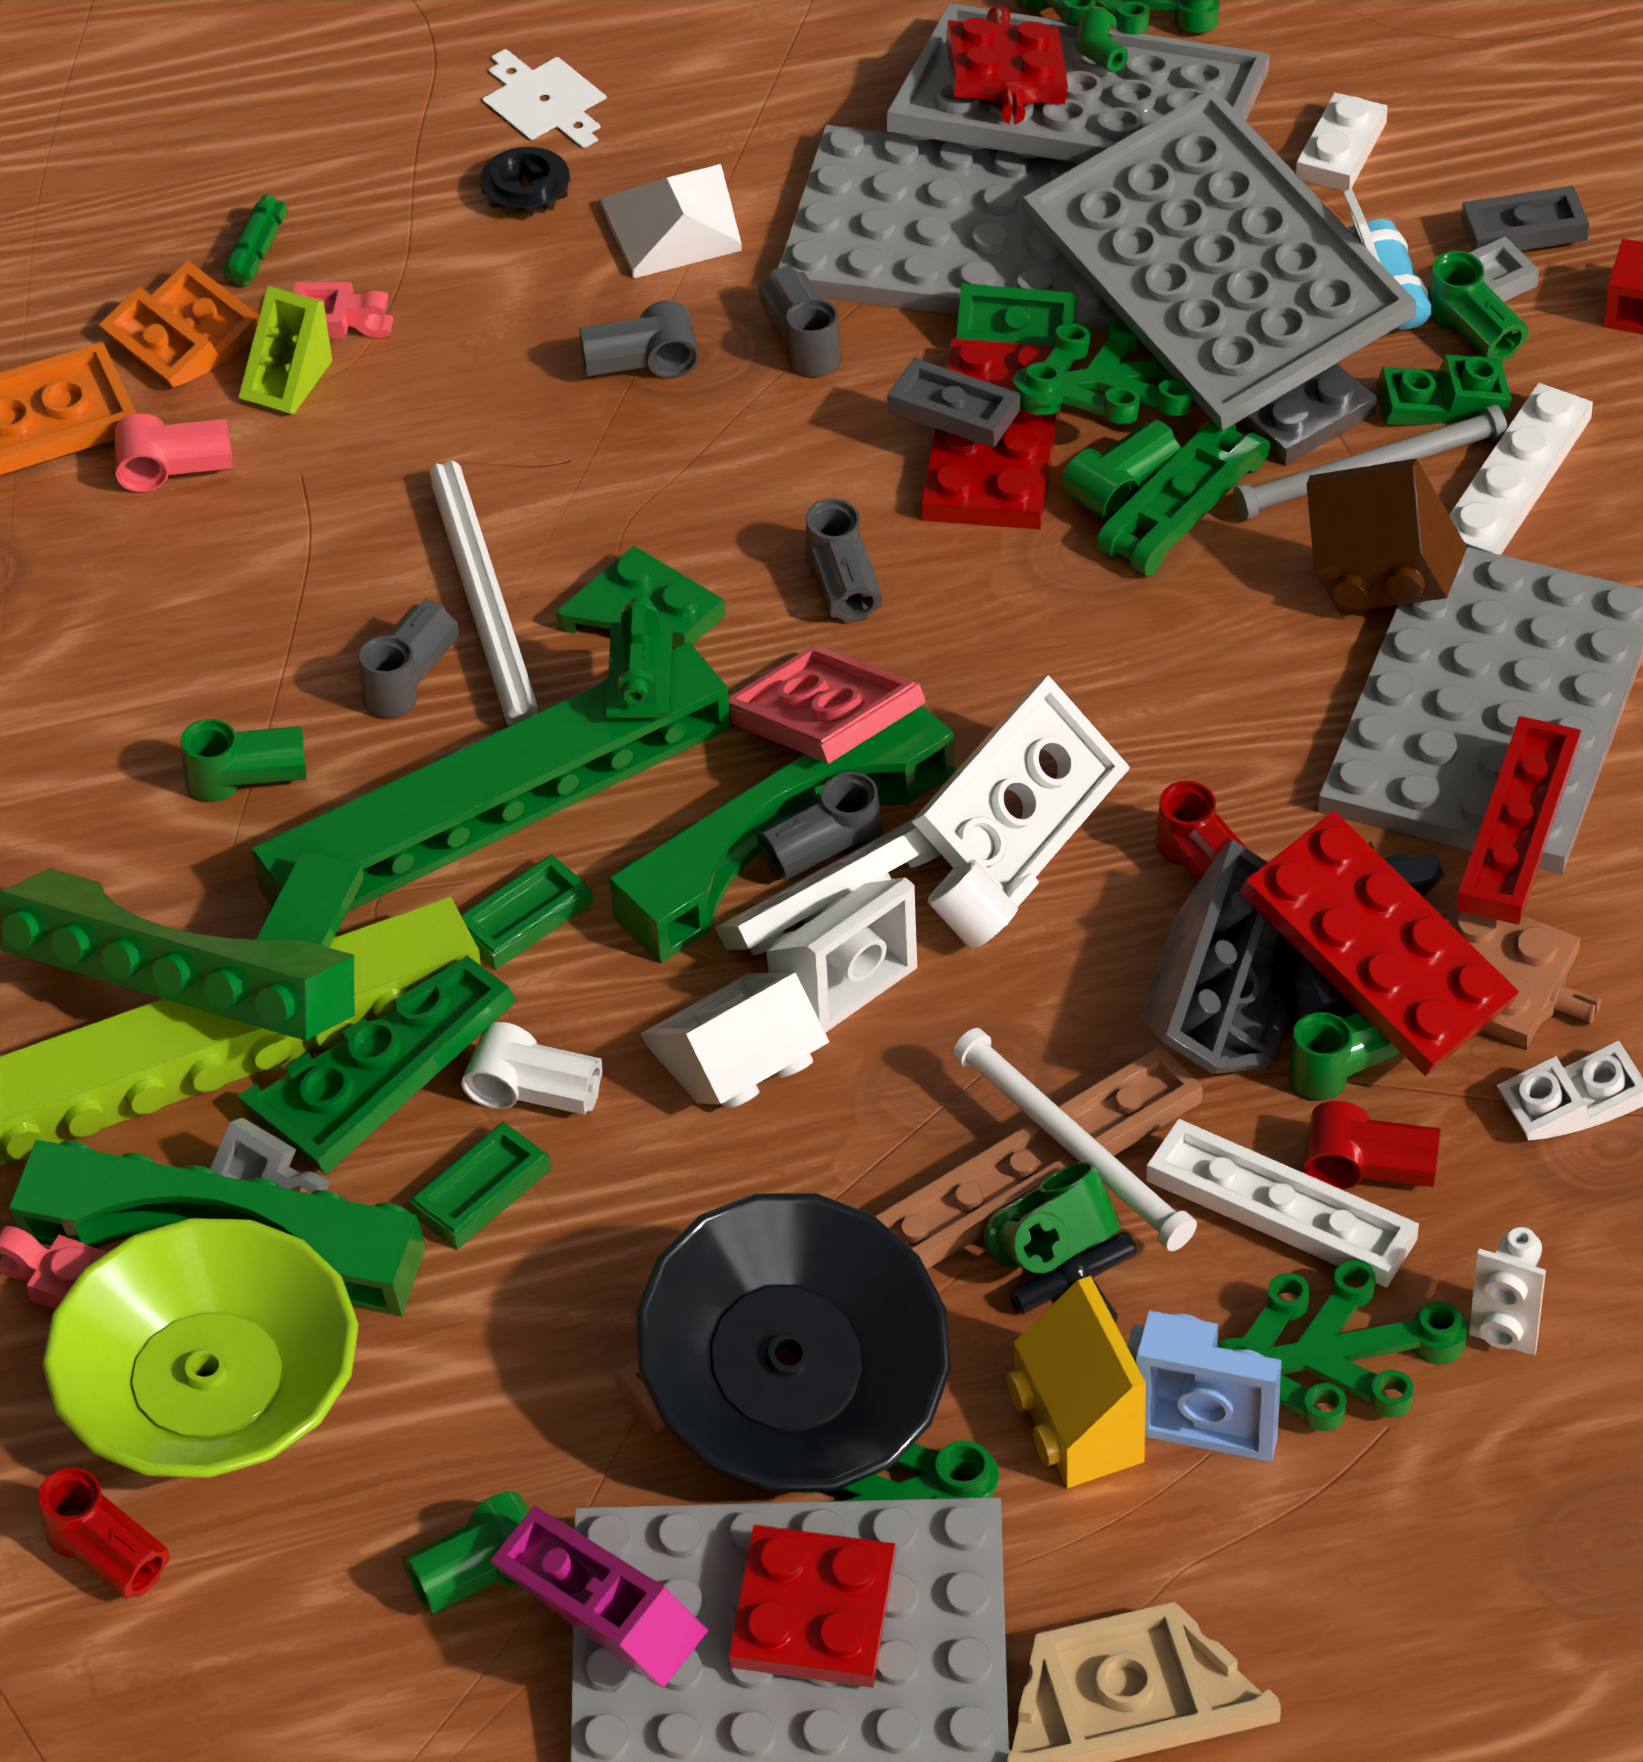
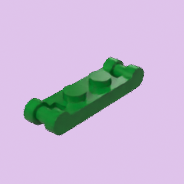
(1181, 495)

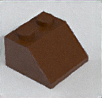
(1382, 536)

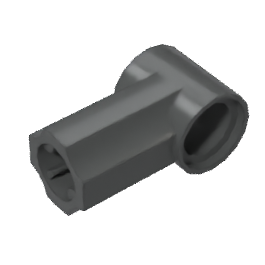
(803, 320)
(657, 340)
(840, 560)
(398, 662)
(836, 823)

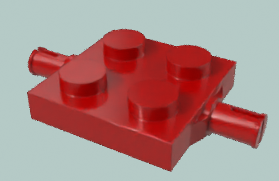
(1006, 62)

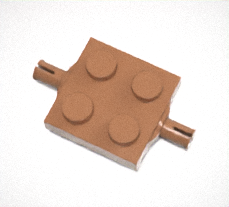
(1536, 964)

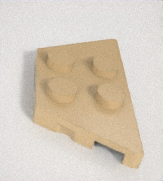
(1132, 1690)

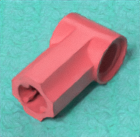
(151, 451)

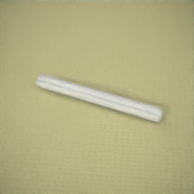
(483, 593)

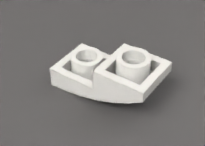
(1573, 1098)

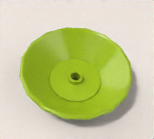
(192, 1303)

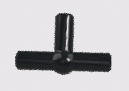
(1058, 1281)

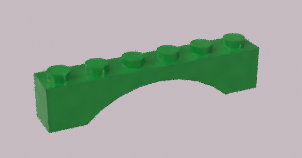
(677, 888)
(263, 983)
(112, 1197)

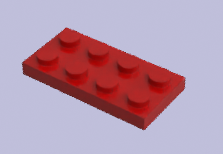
(987, 483)
(1379, 942)

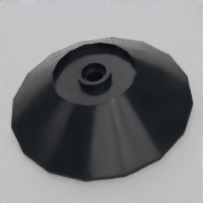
(805, 1281)

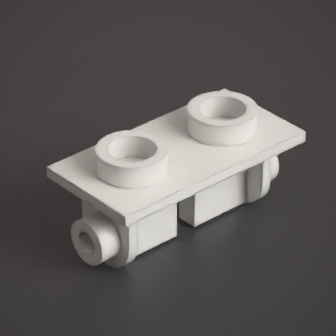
(1509, 1293)

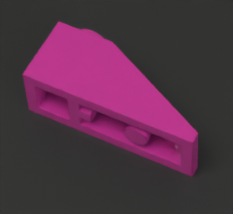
(600, 1595)

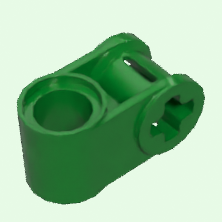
(1053, 1221)

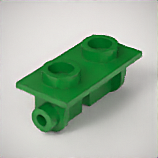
(639, 663)

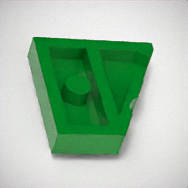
(638, 574)

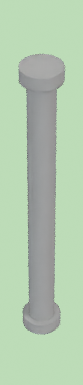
(1489, 425)

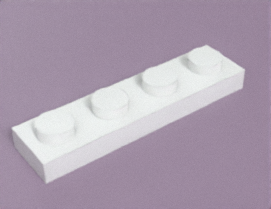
(1520, 468)
(764, 923)
(1281, 1201)

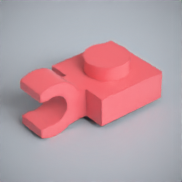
(348, 309)
(48, 1270)

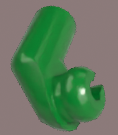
(1095, 41)

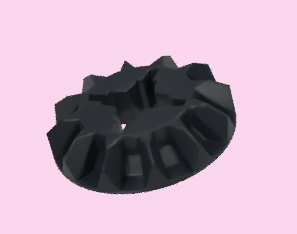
(543, 168)

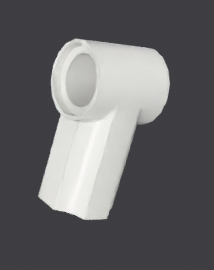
(514, 1067)

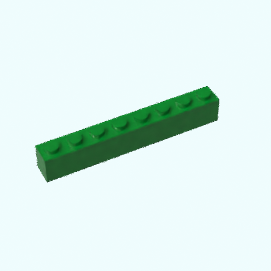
(500, 784)

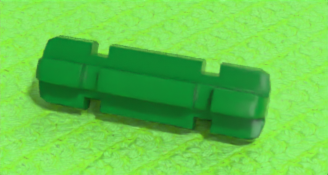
(255, 240)

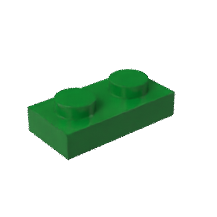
(1013, 314)

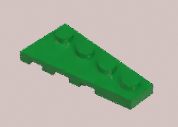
(353, 1088)

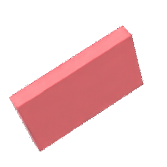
(823, 703)

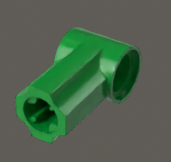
(1468, 304)
(1111, 478)
(222, 760)
(1331, 1049)
(461, 1560)

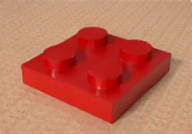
(813, 1606)

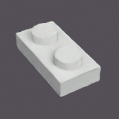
(1341, 142)

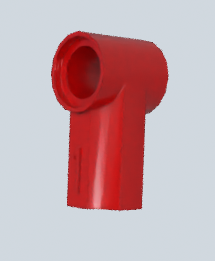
(1190, 828)
(1350, 1146)
(101, 1535)

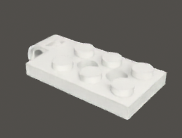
(987, 846)

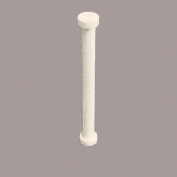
(1172, 1227)

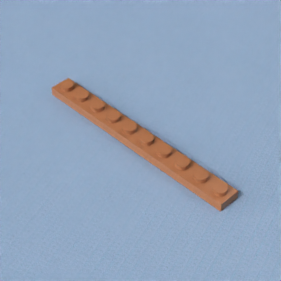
(960, 1203)

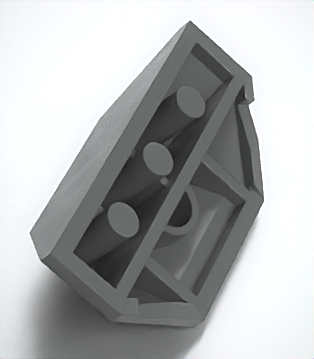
(1217, 974)

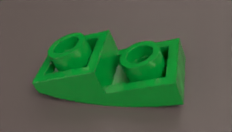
(1443, 396)

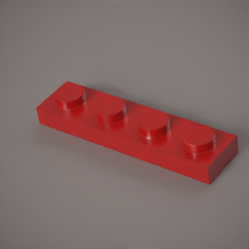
(1518, 820)

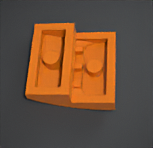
(182, 326)

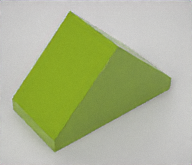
(287, 351)

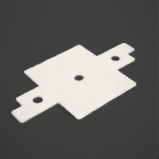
(568, 94)

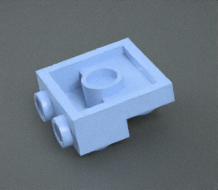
(1205, 1392)

